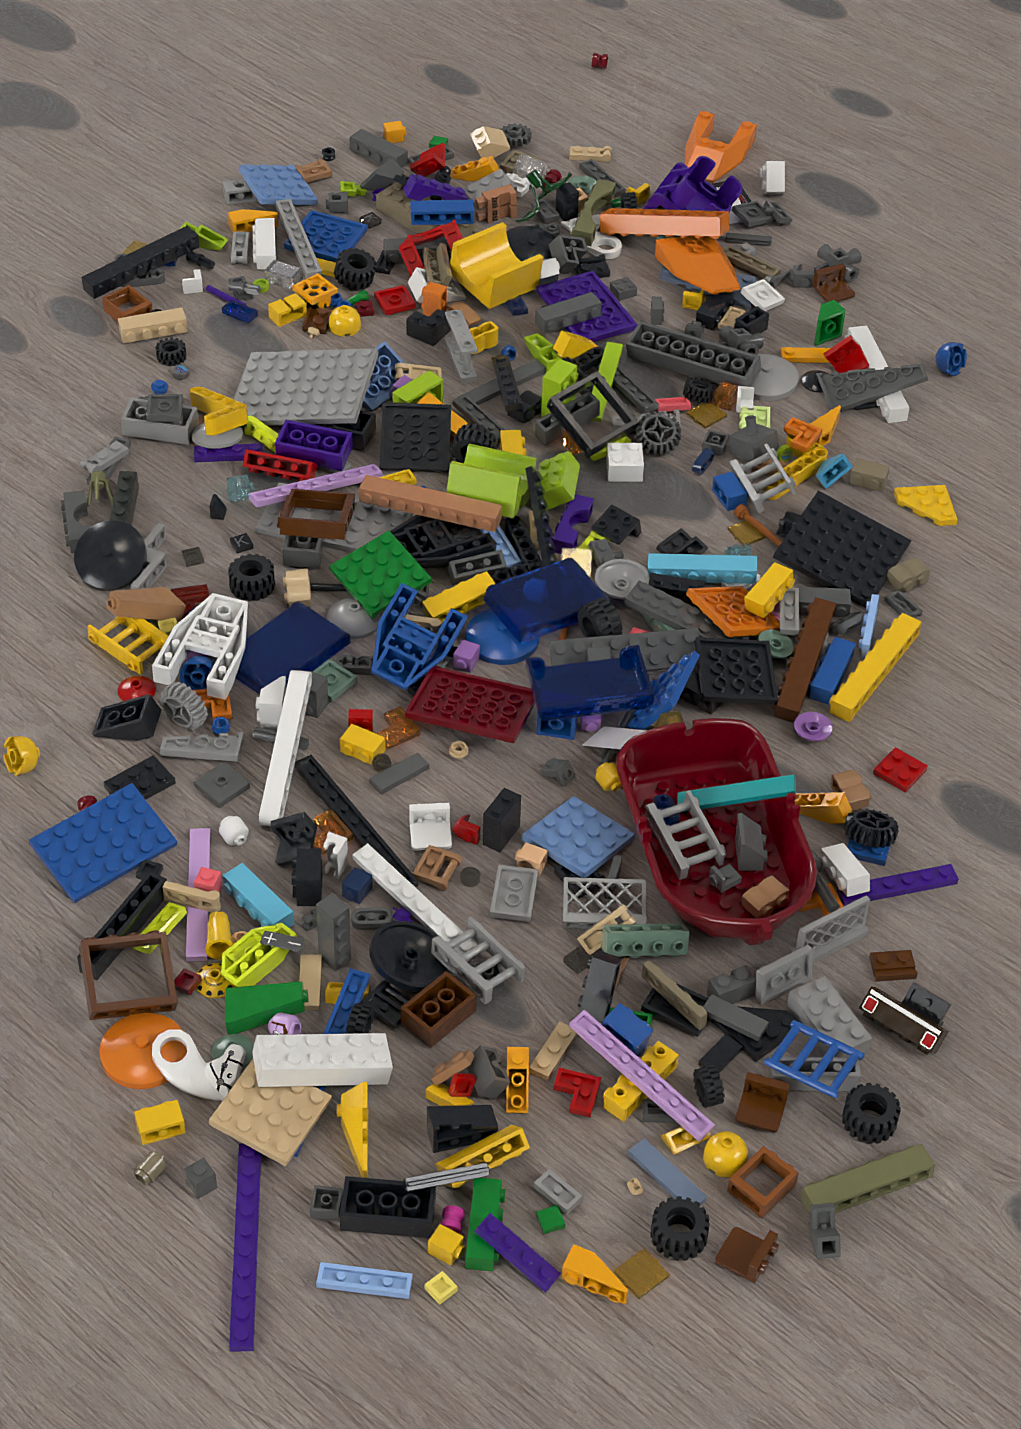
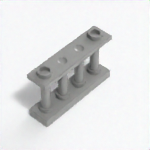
(461, 346)
(753, 489)
(673, 848)
(470, 975)

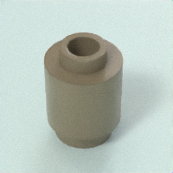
(150, 1168)

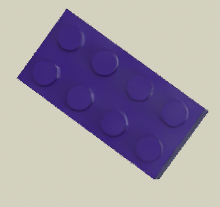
(314, 444)

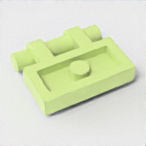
(761, 412)

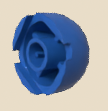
(951, 358)
(195, 672)

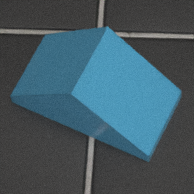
(833, 469)

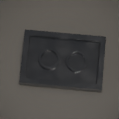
(147, 776)
(663, 1010)

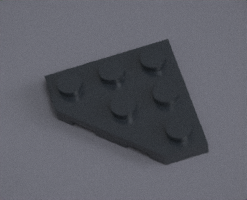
(776, 1031)

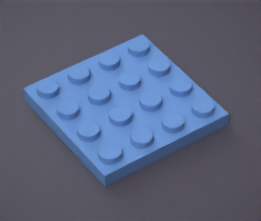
(277, 183)
(579, 837)

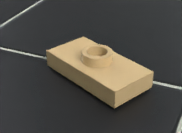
(730, 316)

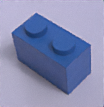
(729, 490)

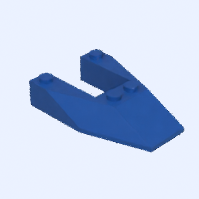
(407, 650)

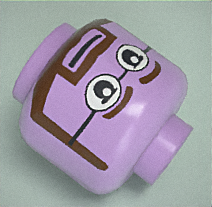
(284, 1024)

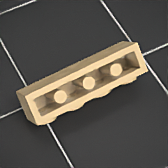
(152, 325)

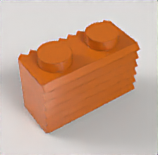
(434, 297)

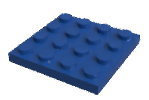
(330, 234)
(666, 692)

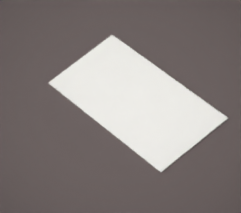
(612, 737)

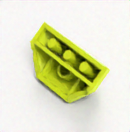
(250, 960)

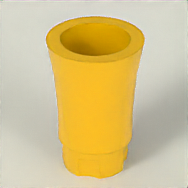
(218, 935)

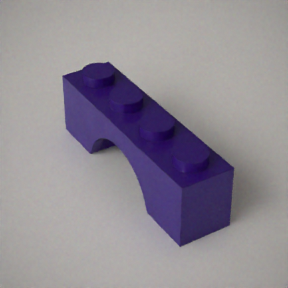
(421, 187)
(576, 512)

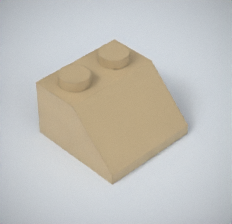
(490, 141)

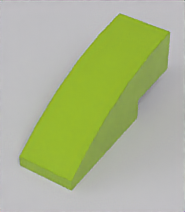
(208, 238)
(542, 350)

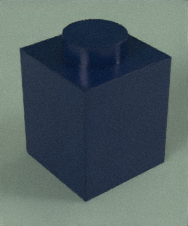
(357, 885)

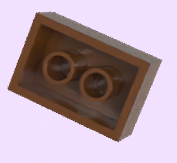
(438, 1009)

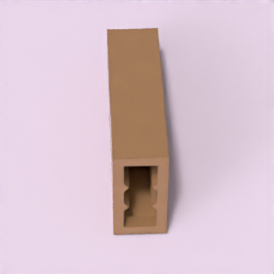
(146, 604)

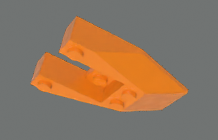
(724, 155)

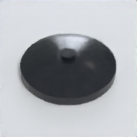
(529, 242)
(110, 555)
(404, 955)

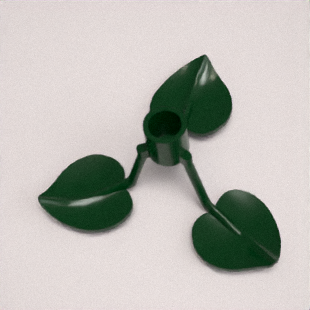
(537, 181)

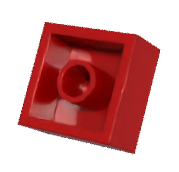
(361, 718)

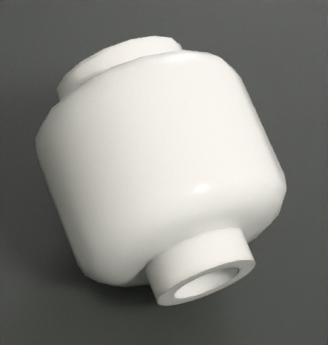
(233, 830)

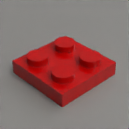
(394, 300)
(900, 769)

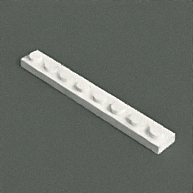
(409, 896)

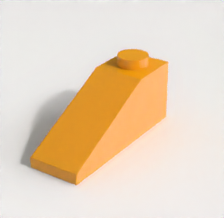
(244, 219)

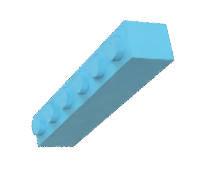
(705, 567)

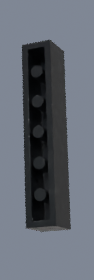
(127, 919)

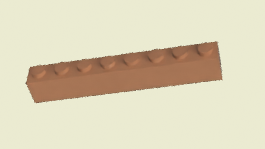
(430, 503)

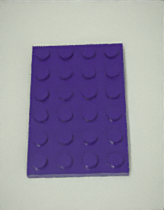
(613, 318)

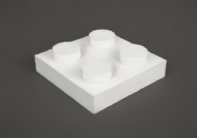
(762, 295)

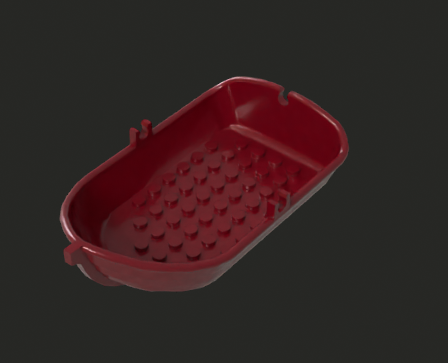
(705, 757)

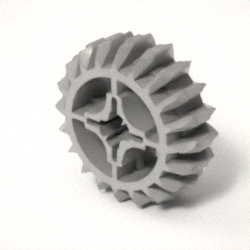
(183, 706)

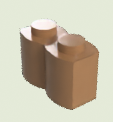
(853, 787)
(765, 897)

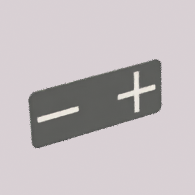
(282, 941)

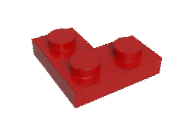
(582, 1086)

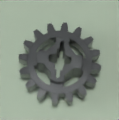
(517, 134)

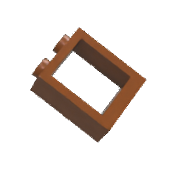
(112, 302)
(751, 1197)

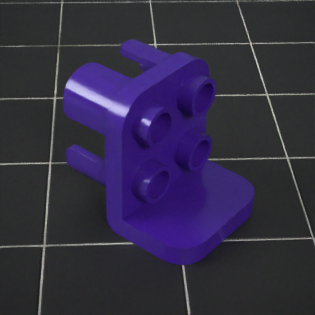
(688, 190)

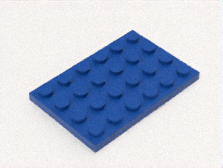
(102, 842)

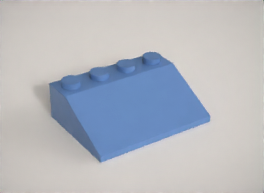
(382, 377)

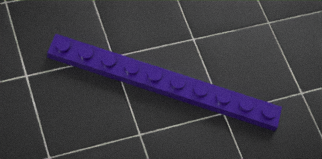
(245, 1250)

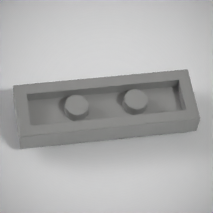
(790, 612)

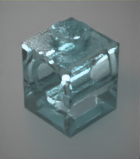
(239, 488)

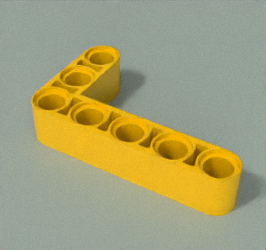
(222, 411)
(801, 468)

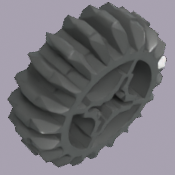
(666, 428)

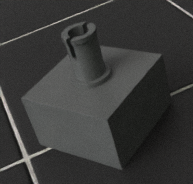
(750, 440)

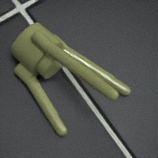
(98, 482)

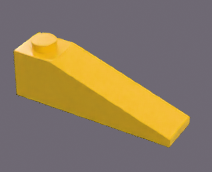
(354, 1123)

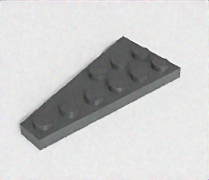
(866, 385)

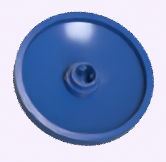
(496, 641)

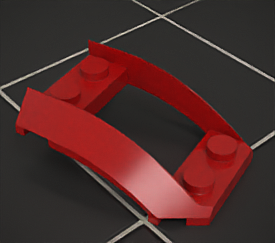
(409, 250)

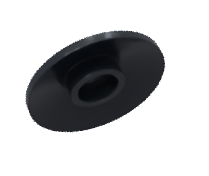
(810, 381)

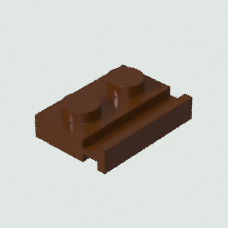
(318, 319)
(893, 965)

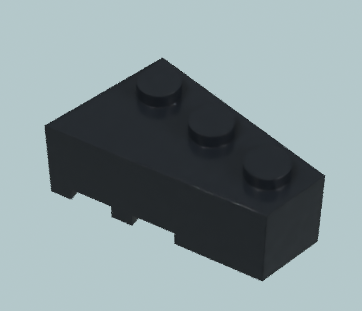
(459, 1125)

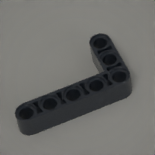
(523, 546)

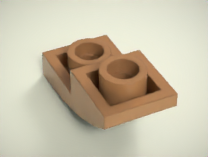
(469, 315)

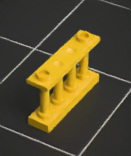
(140, 626)

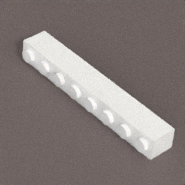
(894, 405)

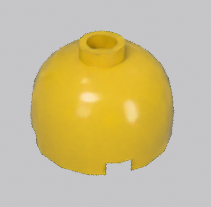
(344, 321)
(21, 755)
(725, 1153)

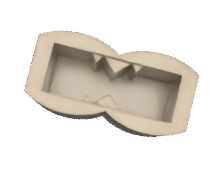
(297, 587)

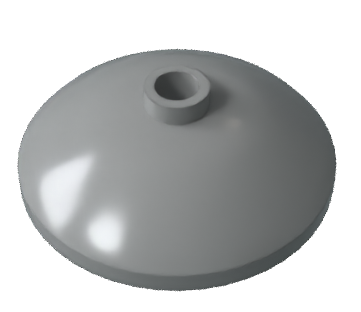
(216, 441)
(619, 577)
(353, 618)

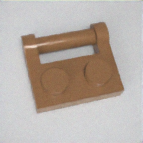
(314, 171)
(431, 864)

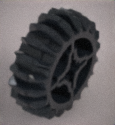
(871, 828)

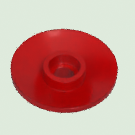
(136, 687)

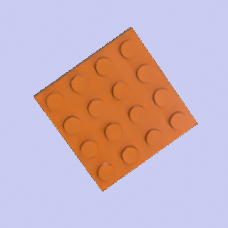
(727, 610)

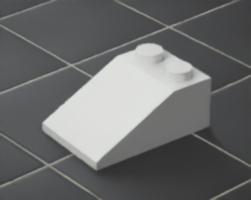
(419, 280)

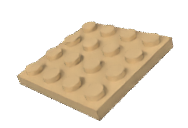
(269, 1117)

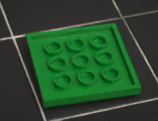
(377, 571)

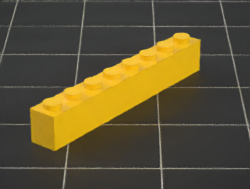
(875, 667)

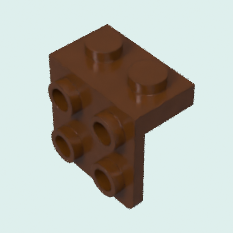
(831, 285)
(762, 1102)
(747, 1253)

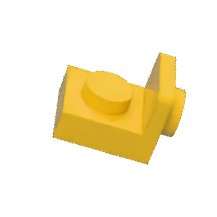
(642, 193)
(693, 300)

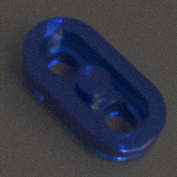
(664, 801)

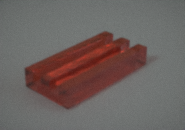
(192, 593)

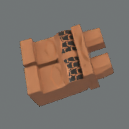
(497, 204)

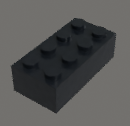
(386, 1208)

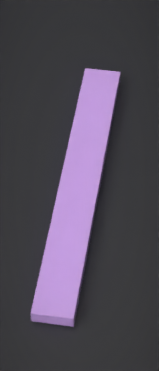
(321, 483)
(196, 918)
(641, 1075)

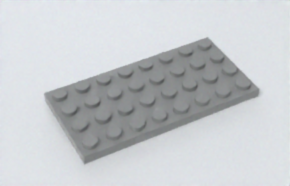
(366, 523)

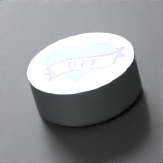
(181, 371)

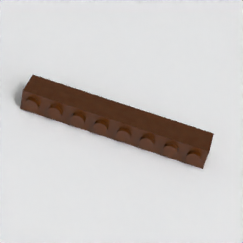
(805, 659)

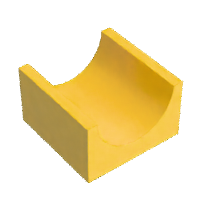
(491, 269)

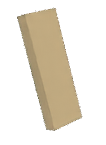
(311, 977)

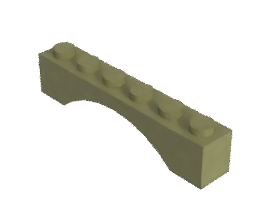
(600, 196)

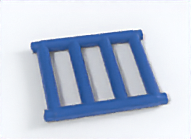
(812, 1081)

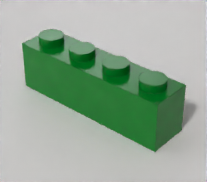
(485, 1200)

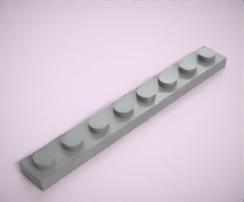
(298, 238)

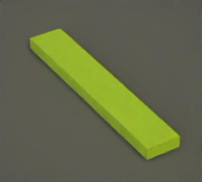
(607, 369)

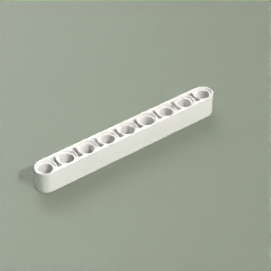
(285, 747)

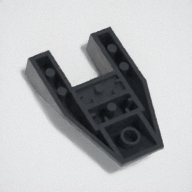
(432, 544)

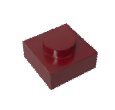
(365, 308)
(187, 981)

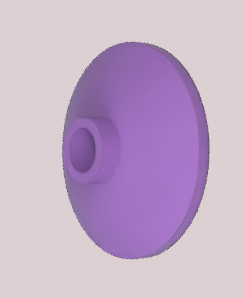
(813, 726)

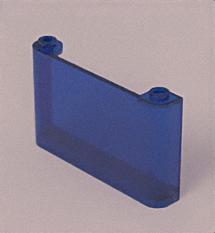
(542, 599)
(291, 641)
(590, 686)

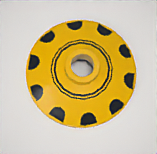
(213, 986)

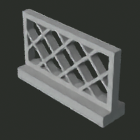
(586, 920)
(837, 931)

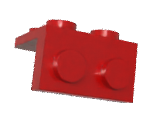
(430, 161)
(847, 356)

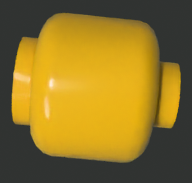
(608, 777)

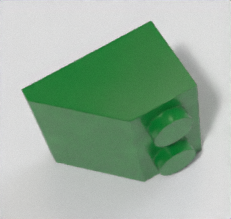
(829, 322)

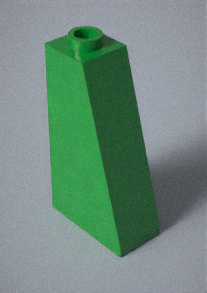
(256, 1005)

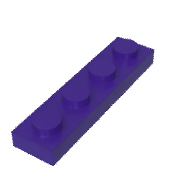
(231, 453)
(517, 1252)

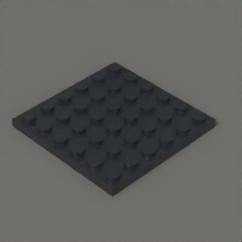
(842, 548)

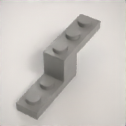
(156, 560)

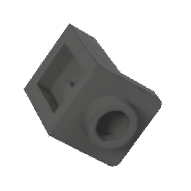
(724, 877)

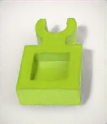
(352, 189)

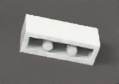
(845, 869)

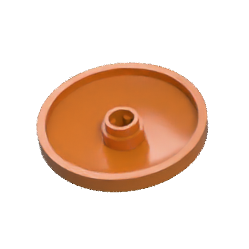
(128, 1050)

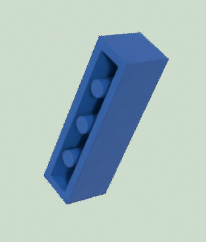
(441, 212)
(831, 670)

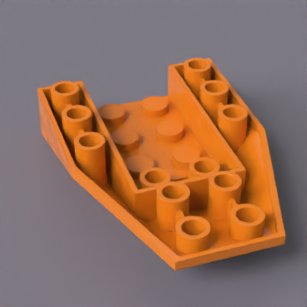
(698, 263)

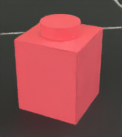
(208, 880)

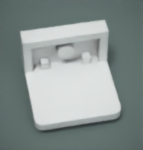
(430, 826)

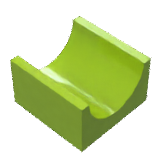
(492, 478)

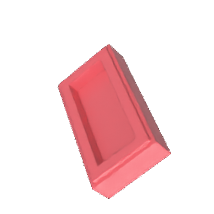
(675, 403)

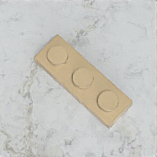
(553, 1051)

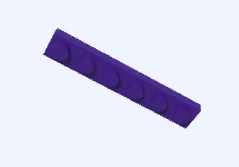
(905, 883)

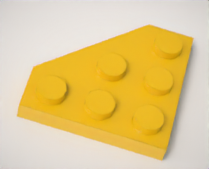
(928, 501)

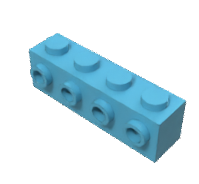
(256, 897)

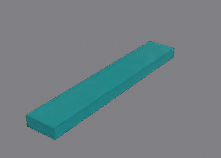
(742, 792)

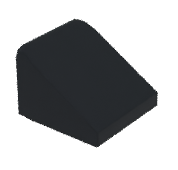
(217, 508)

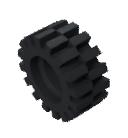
(628, 200)
(171, 351)
(698, 390)
(360, 1019)
(708, 1086)

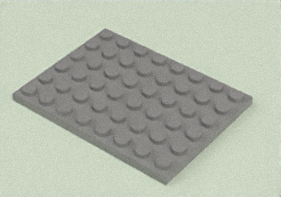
(306, 385)

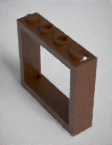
(316, 500)
(127, 1007)

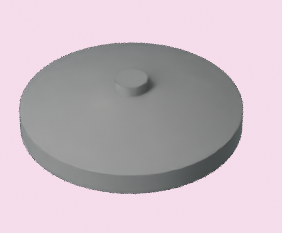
(776, 379)

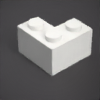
(773, 177)

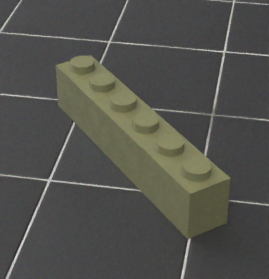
(871, 1180)

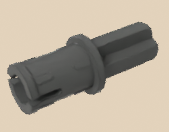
(244, 287)

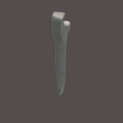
(774, 280)

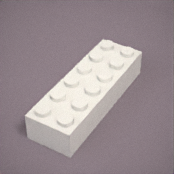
(321, 1059)

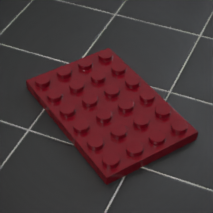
(472, 704)

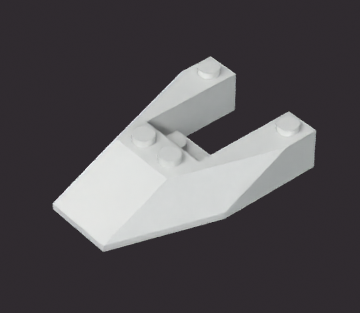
(213, 629)

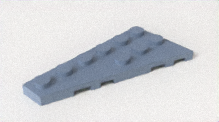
(744, 280)

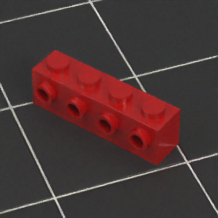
(277, 464)

